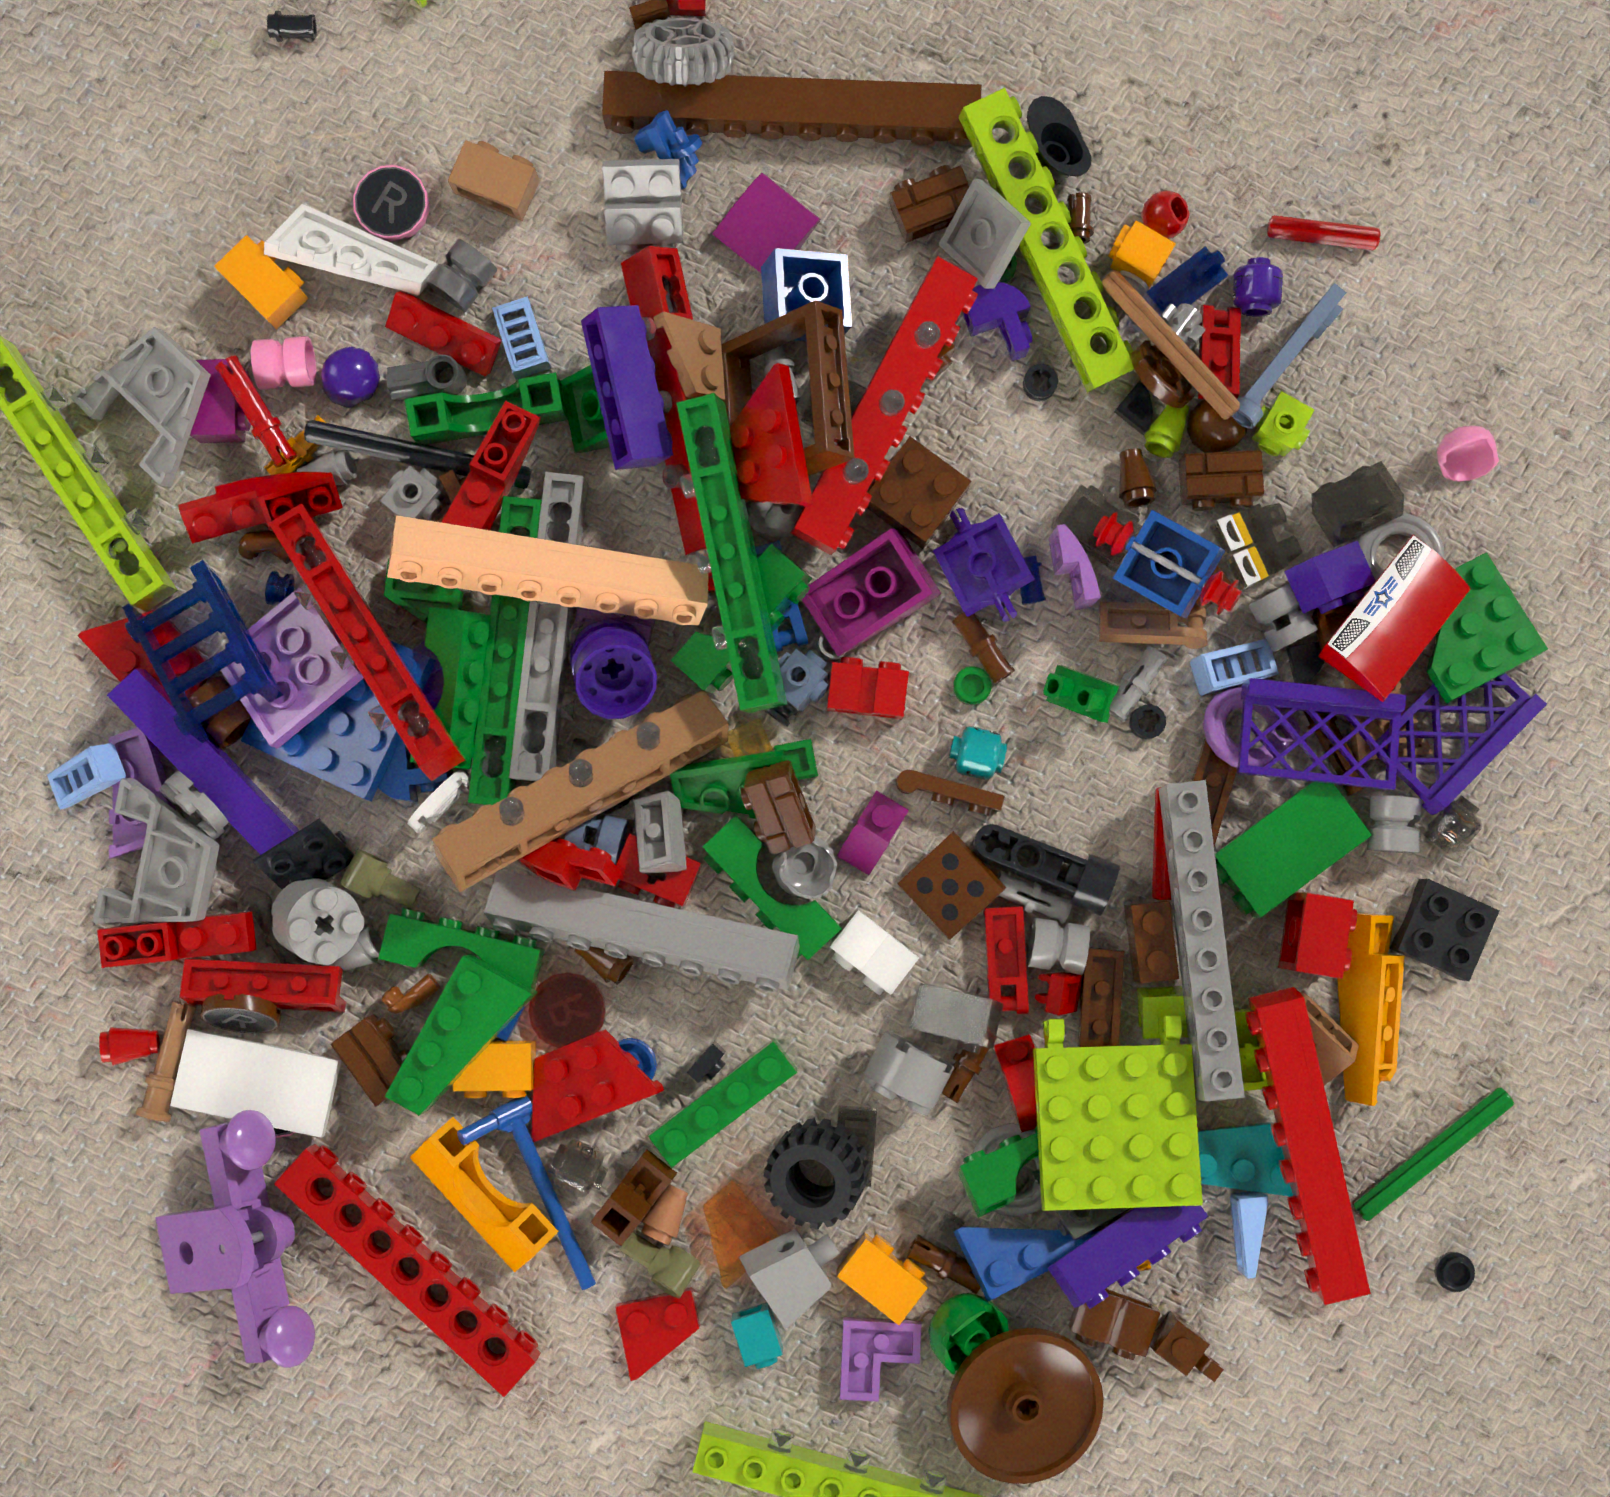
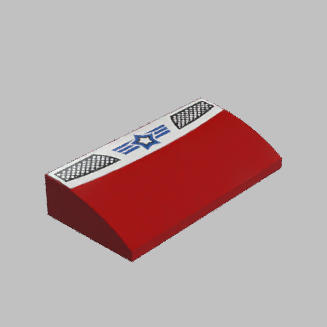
(1396, 619)

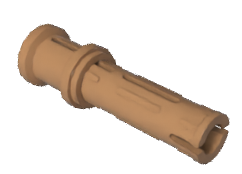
(163, 1079)

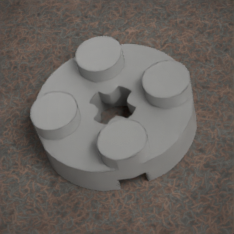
(197, 806)

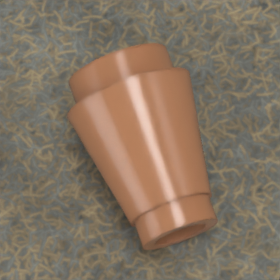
(665, 1215)

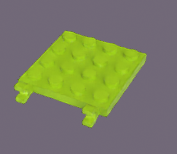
(1117, 1123)

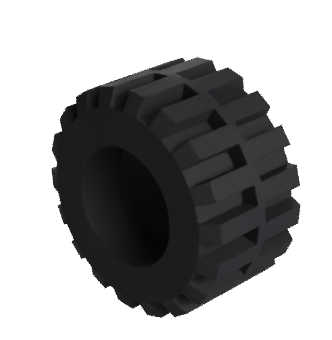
(802, 1197)

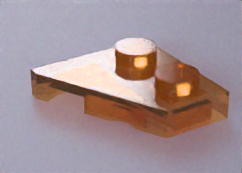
(735, 1229)

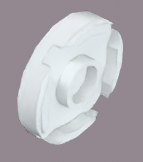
(439, 800)

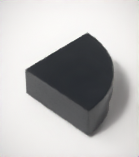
(1137, 408)
(1305, 661)

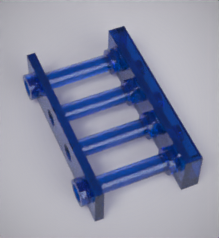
(239, 649)

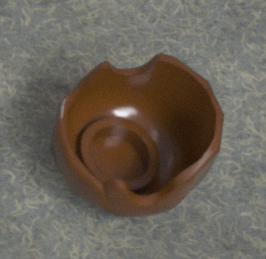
(1212, 432)

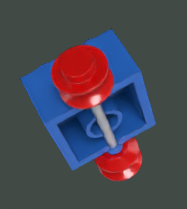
(1168, 563)

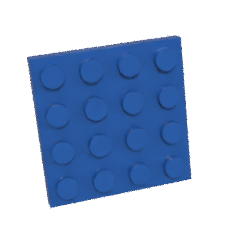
(343, 740)

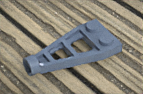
(1313, 325)

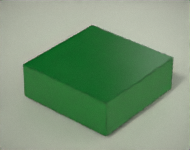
(801, 758)

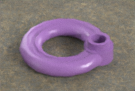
(1222, 744)

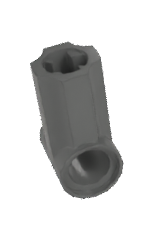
(423, 378)

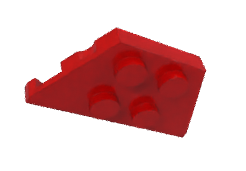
(770, 444)
(123, 655)
(585, 1083)

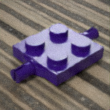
(983, 564)

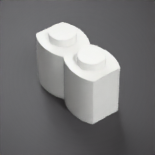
(874, 953)

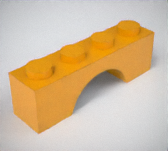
(509, 1227)

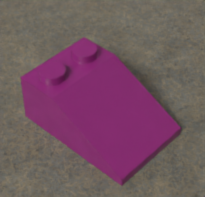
(870, 592)

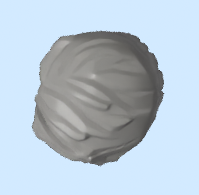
(773, 518)
(806, 870)

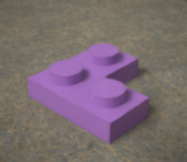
(866, 1345)

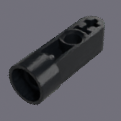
(1086, 880)

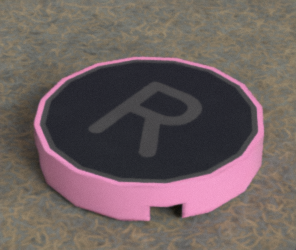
(391, 203)

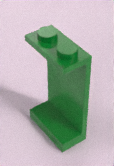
(1289, 848)

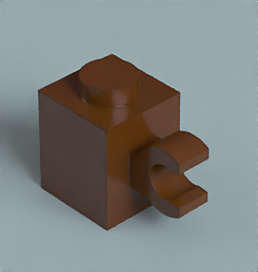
(1183, 1347)

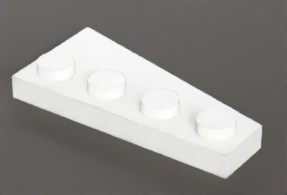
(340, 248)

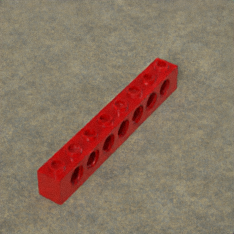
(414, 1291)

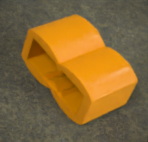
(1140, 252)

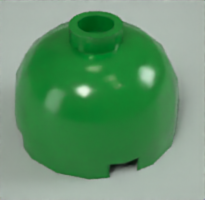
(962, 1326)

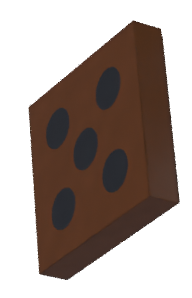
(951, 885)

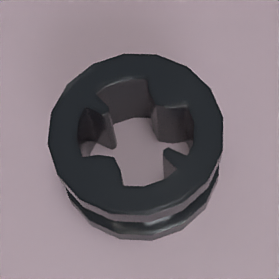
(1029, 380)
(782, 713)
(1138, 714)

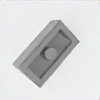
(659, 833)

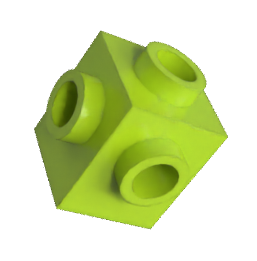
(1282, 425)

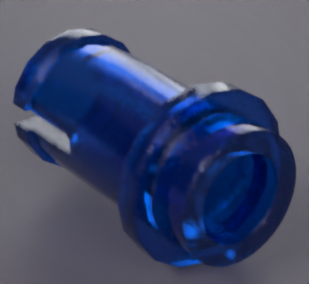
(1033, 591)

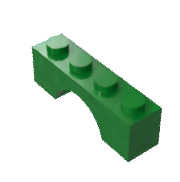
(455, 417)
(782, 585)
(460, 646)
(737, 852)
(413, 940)
(723, 1103)
(992, 1176)

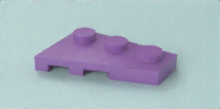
(144, 764)

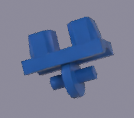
(670, 143)

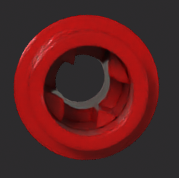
(127, 1044)

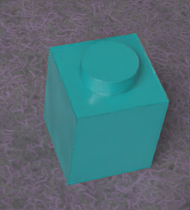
(757, 1336)

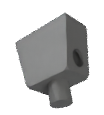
(790, 1273)

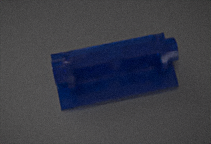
(1189, 280)

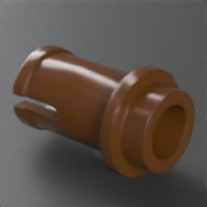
(1080, 215)

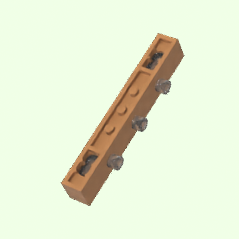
(580, 789)

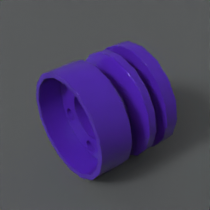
(614, 688)

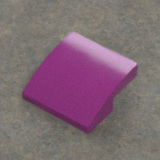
(765, 220)

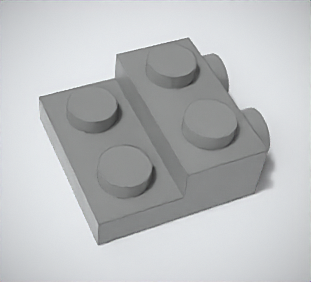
(643, 203)

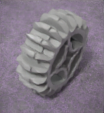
(683, 51)

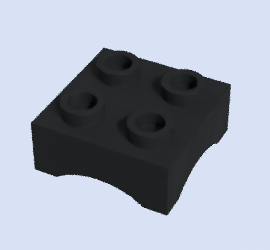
(1445, 929)

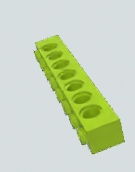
(1004, 112)

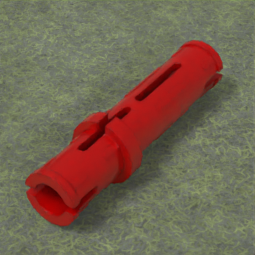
(263, 423)

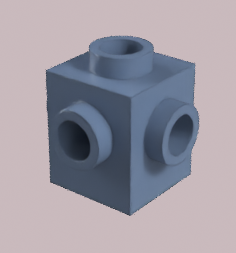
(814, 683)

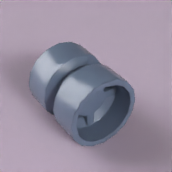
(609, 835)

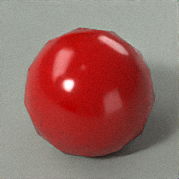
(1166, 213)

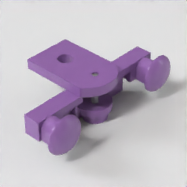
(240, 1243)

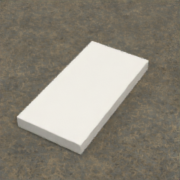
(234, 1075)

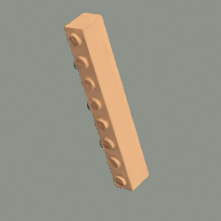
(546, 571)

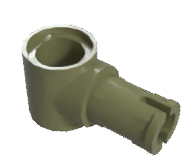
(370, 876)
(670, 1268)

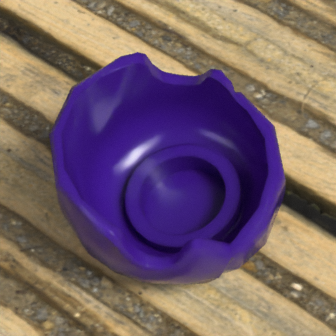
(350, 376)

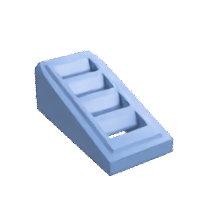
(528, 365)
(1210, 672)
(88, 774)
(1248, 1223)

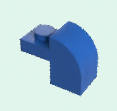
(403, 779)

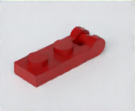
(1221, 345)
(1006, 956)

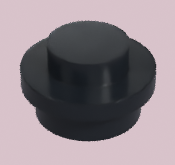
(1454, 1271)

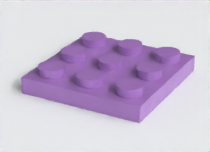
(299, 657)

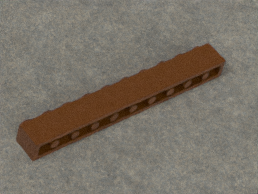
(793, 107)

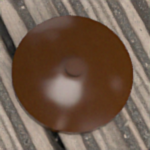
(1025, 1405)

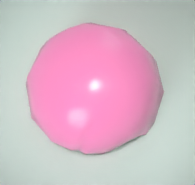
(1467, 453)

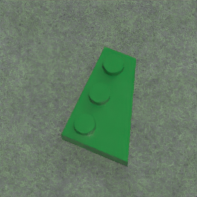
(718, 783)

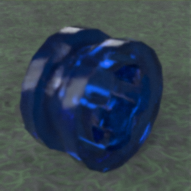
(278, 587)

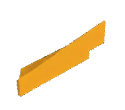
(1371, 1006)

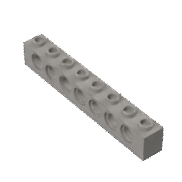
(1201, 941)

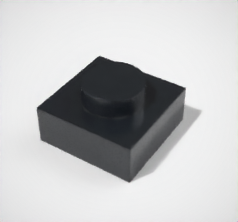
(708, 1064)

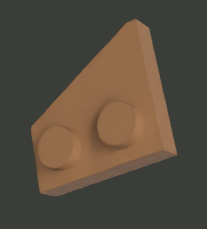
(694, 354)

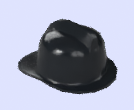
(1058, 139)

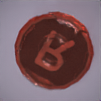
(566, 1009)

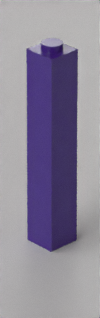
(203, 763)

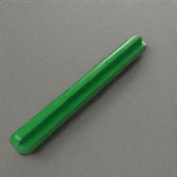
(1433, 1154)

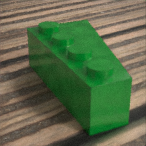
(460, 1027)

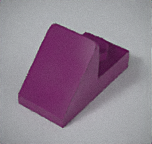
(872, 833)

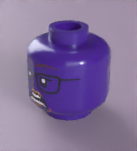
(1257, 287)

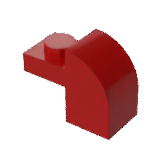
(1017, 1067)

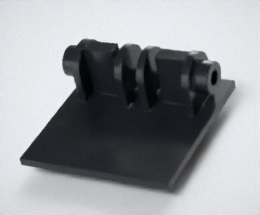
(306, 855)

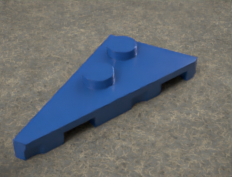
(1012, 1256)

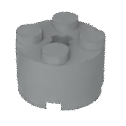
(336, 926)
(908, 1072)

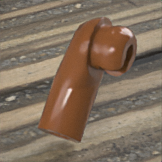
(415, 996)

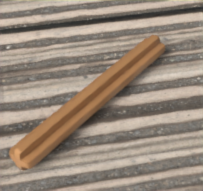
(1170, 344)

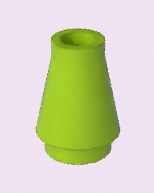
(1166, 432)

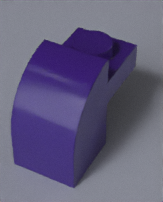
(1002, 309)

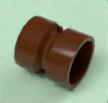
(228, 724)

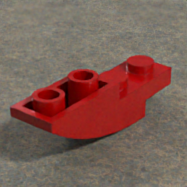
(493, 468)
(257, 502)
(566, 864)
(176, 940)

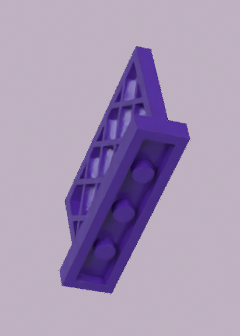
(1315, 700)
(1473, 757)

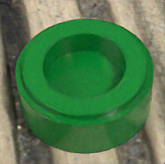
(972, 685)

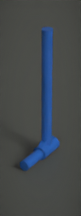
(512, 1118)

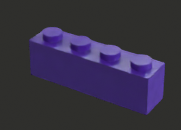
(627, 387)
(1121, 1248)

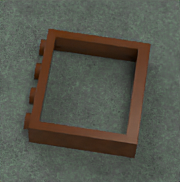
(826, 372)

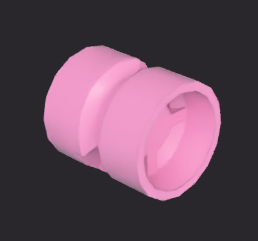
(279, 363)

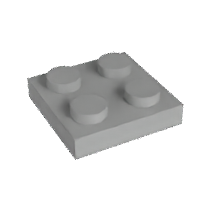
(984, 233)

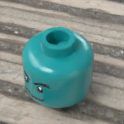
(978, 753)

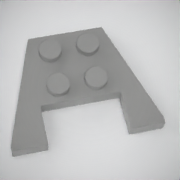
(163, 387)
(173, 866)

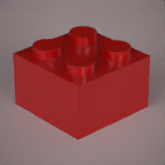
(1317, 934)

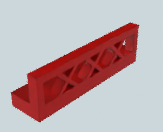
(285, 985)

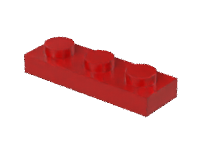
(443, 333)

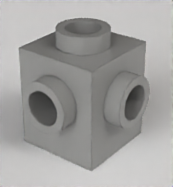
(414, 494)

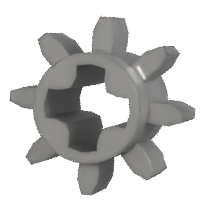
(1185, 322)

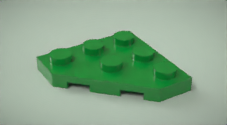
(1482, 635)

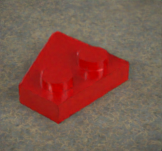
(654, 1328)

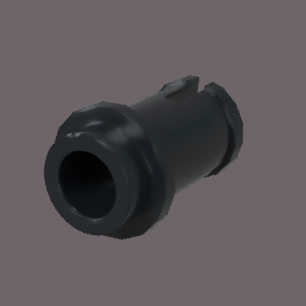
(291, 26)

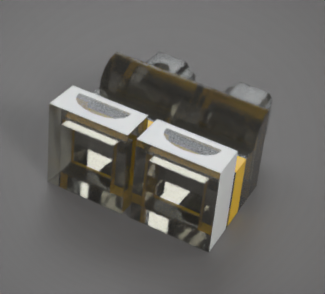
(1255, 528)

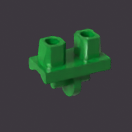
(1080, 693)

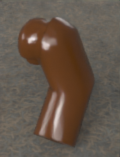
(261, 541)

